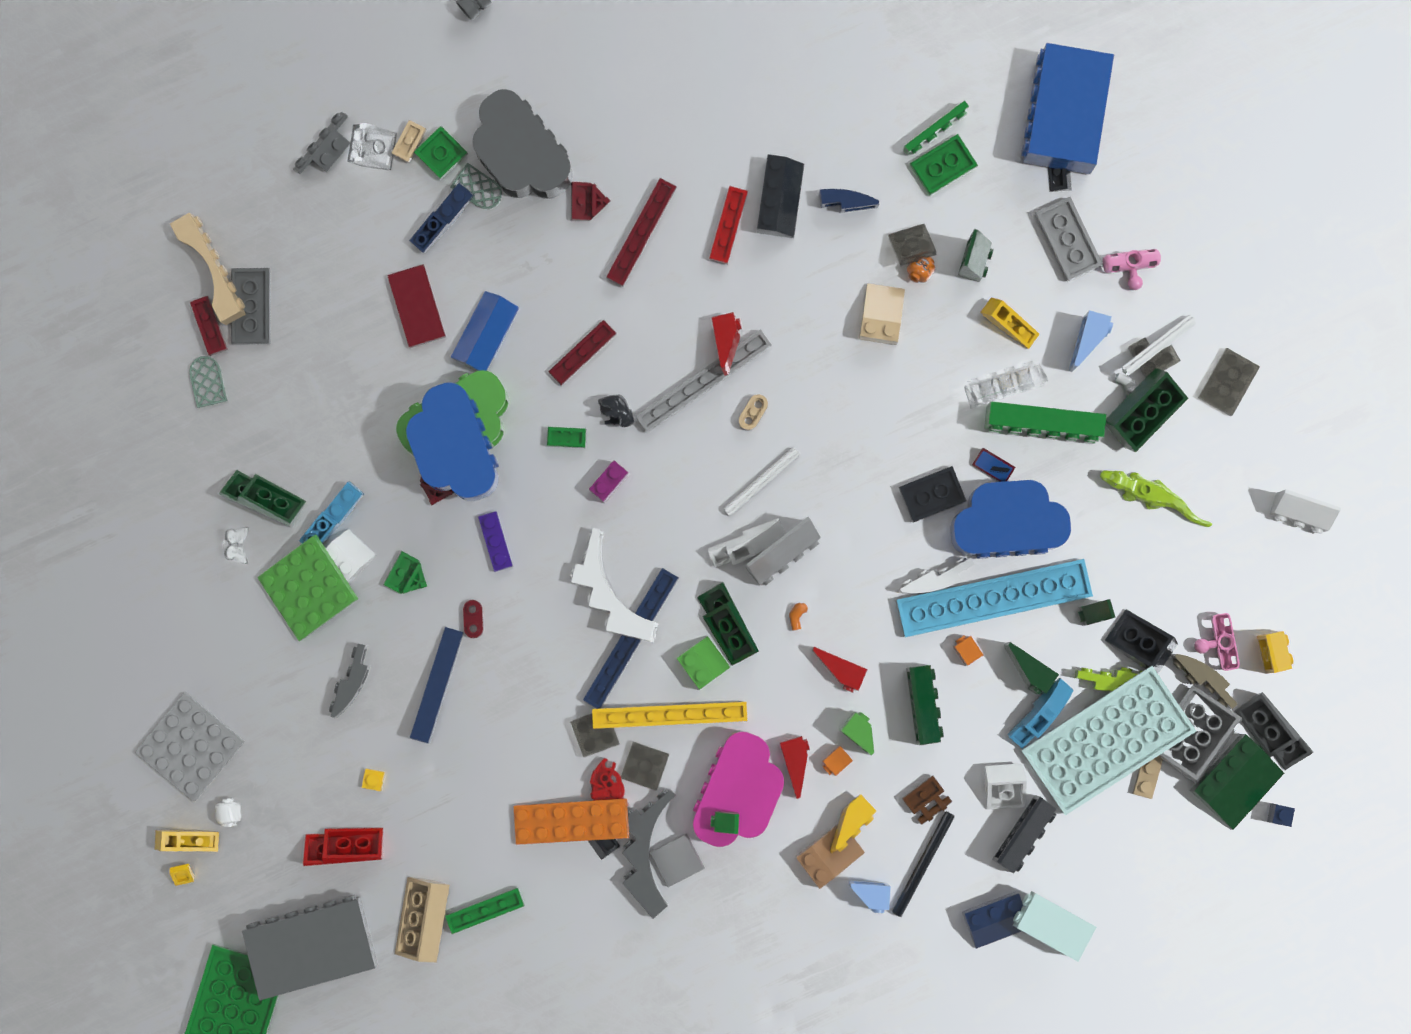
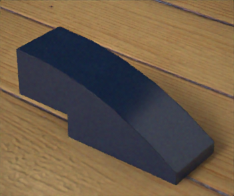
(847, 200)

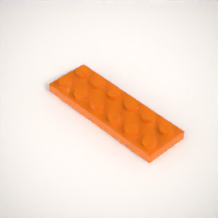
(571, 821)

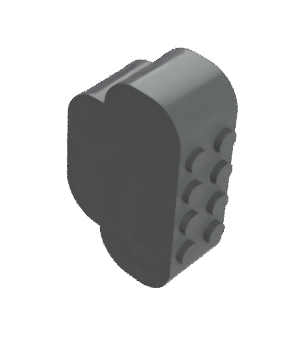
(519, 148)

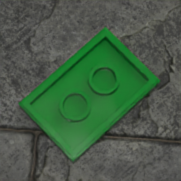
(943, 164)

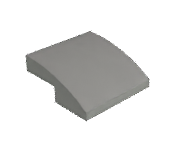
(677, 860)

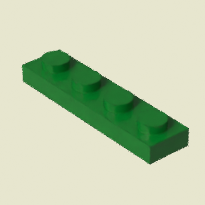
(943, 124)
(485, 910)

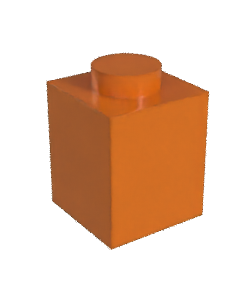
(967, 650)
(836, 761)

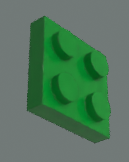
(441, 152)

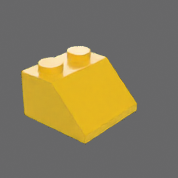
(1275, 652)

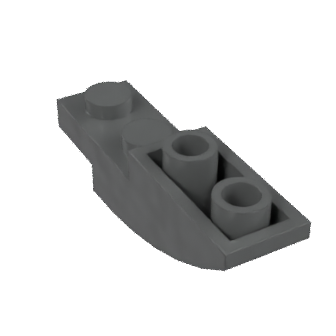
(348, 690)

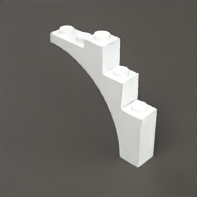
(592, 575)

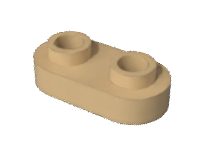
(752, 412)

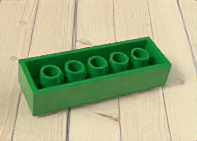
(1045, 421)

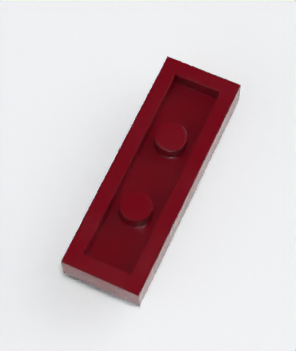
(208, 325)

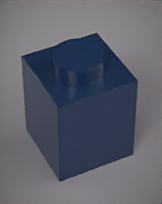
(1281, 815)

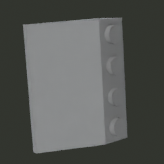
(783, 551)
(1213, 728)

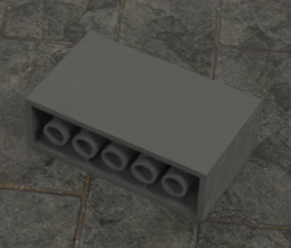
(309, 947)

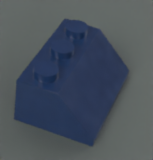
(993, 919)

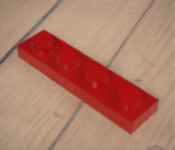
(728, 225)

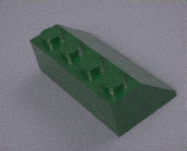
(923, 705)

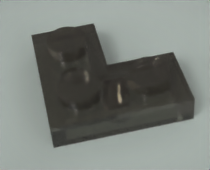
(1163, 360)

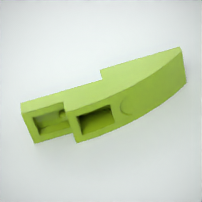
(1104, 681)

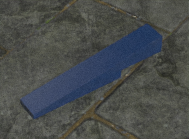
(437, 685)

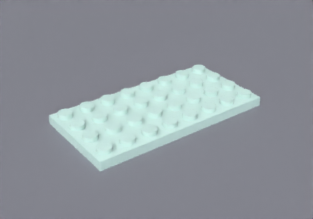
(1108, 740)

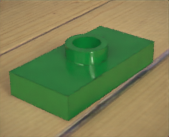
(566, 437)

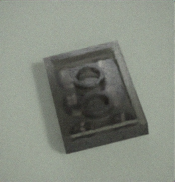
(1229, 382)

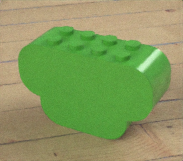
(489, 397)

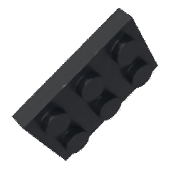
(932, 494)

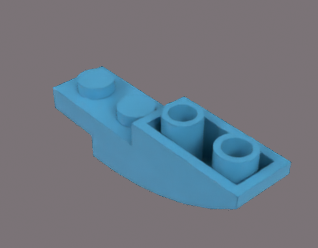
(334, 514)
(1043, 714)

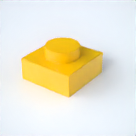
(373, 779)
(182, 874)

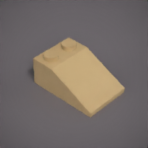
(882, 314)

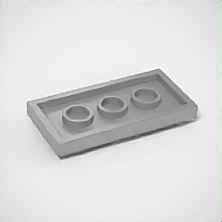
(1068, 239)

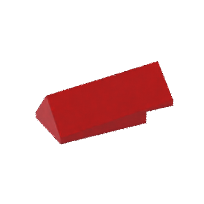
(343, 846)

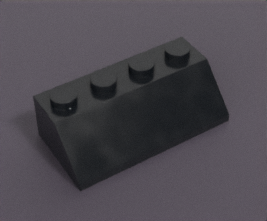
(780, 196)
(1024, 834)

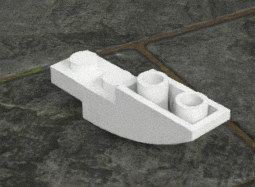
(750, 544)
(929, 581)

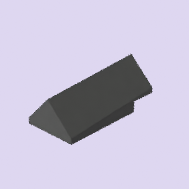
(1273, 731)

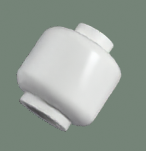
(228, 812)

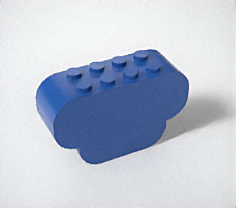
(451, 444)
(1010, 520)

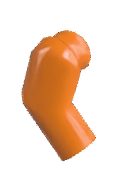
(795, 614)

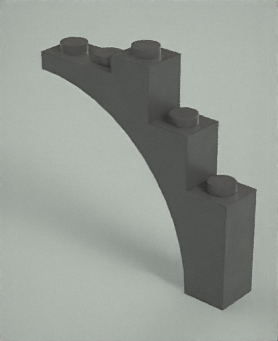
(641, 881)

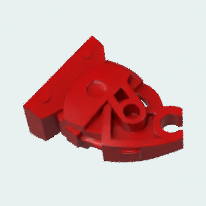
(604, 786)

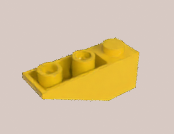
(853, 816)

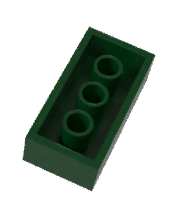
(1146, 409)

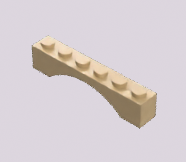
(225, 302)

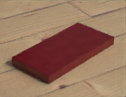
(416, 306)

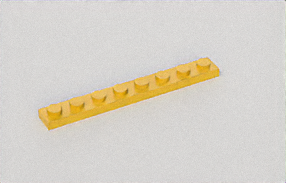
(669, 715)

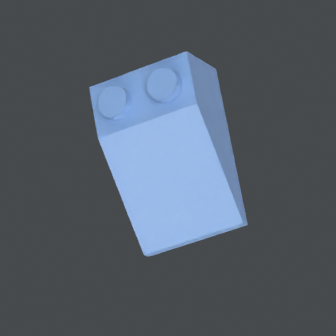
(1092, 331)

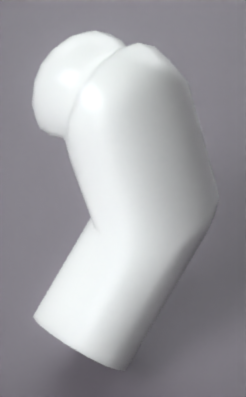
(1127, 382)

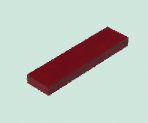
(582, 352)

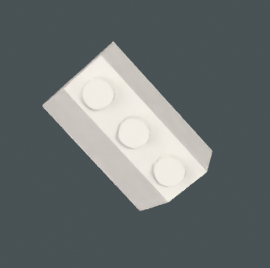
(1304, 511)

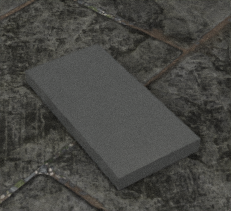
(254, 291)

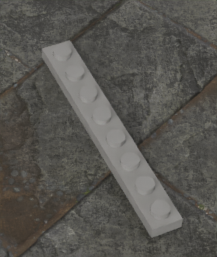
(701, 382)

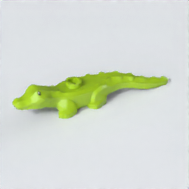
(1153, 494)

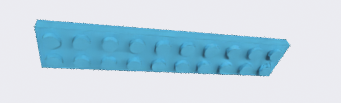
(994, 598)

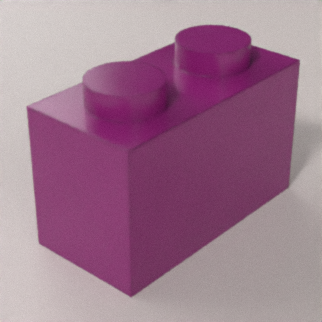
(609, 481)

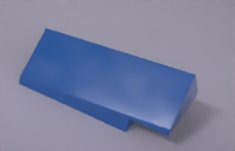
(485, 331)

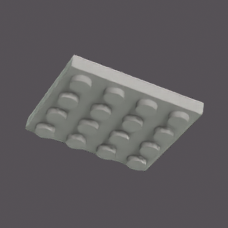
(189, 747)

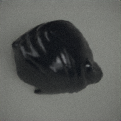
(617, 410)

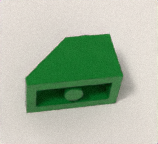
(725, 822)

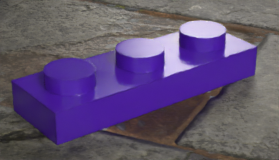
(495, 541)

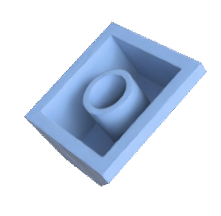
(873, 894)

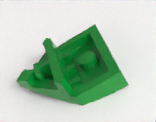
(405, 574)

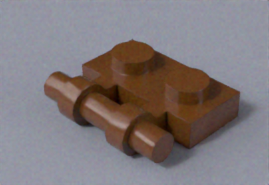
(923, 795)

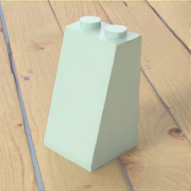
(1054, 926)

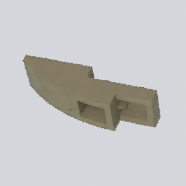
(1201, 673)

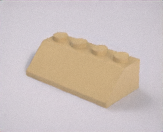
(422, 920)

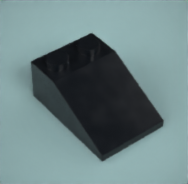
(1142, 641)

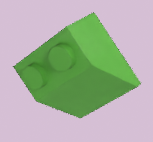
(703, 662)
(859, 731)

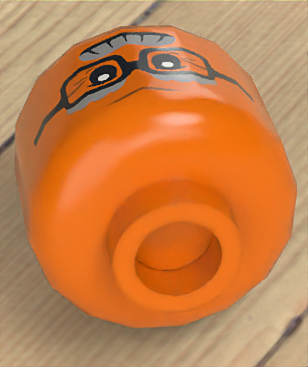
(921, 270)

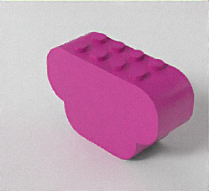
(742, 784)

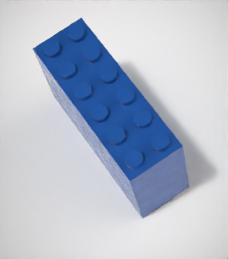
(1067, 108)

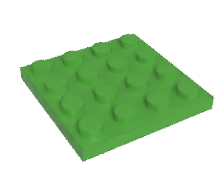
(307, 588)

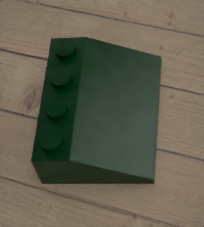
(1237, 781)

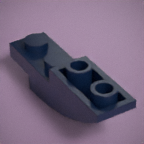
(442, 218)

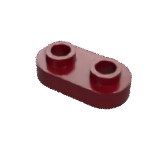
(473, 619)

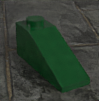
(1096, 612)

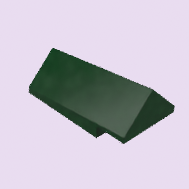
(263, 497)
(727, 624)

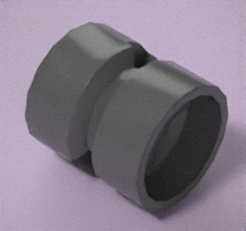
(471, 7)

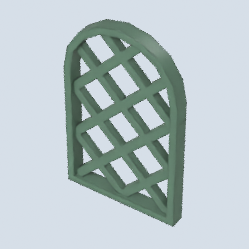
(479, 191)
(206, 377)

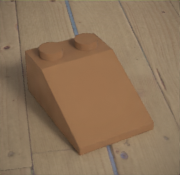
(823, 864)

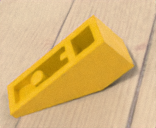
(1009, 322)
(186, 840)

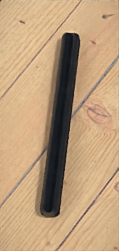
(923, 864)

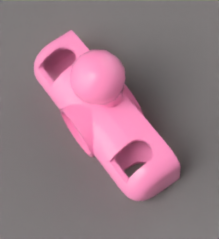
(1142, 258)
(1224, 653)

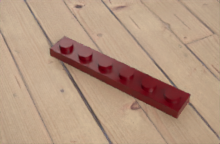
(641, 232)

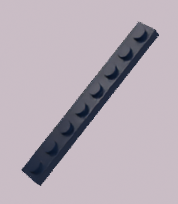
(626, 645)

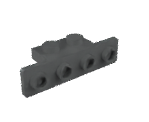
(326, 148)

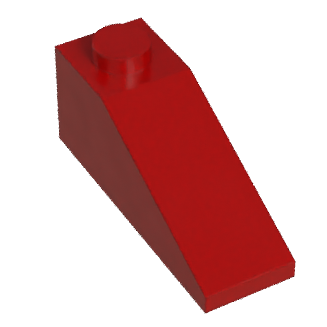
(727, 338)
(844, 671)
(796, 758)

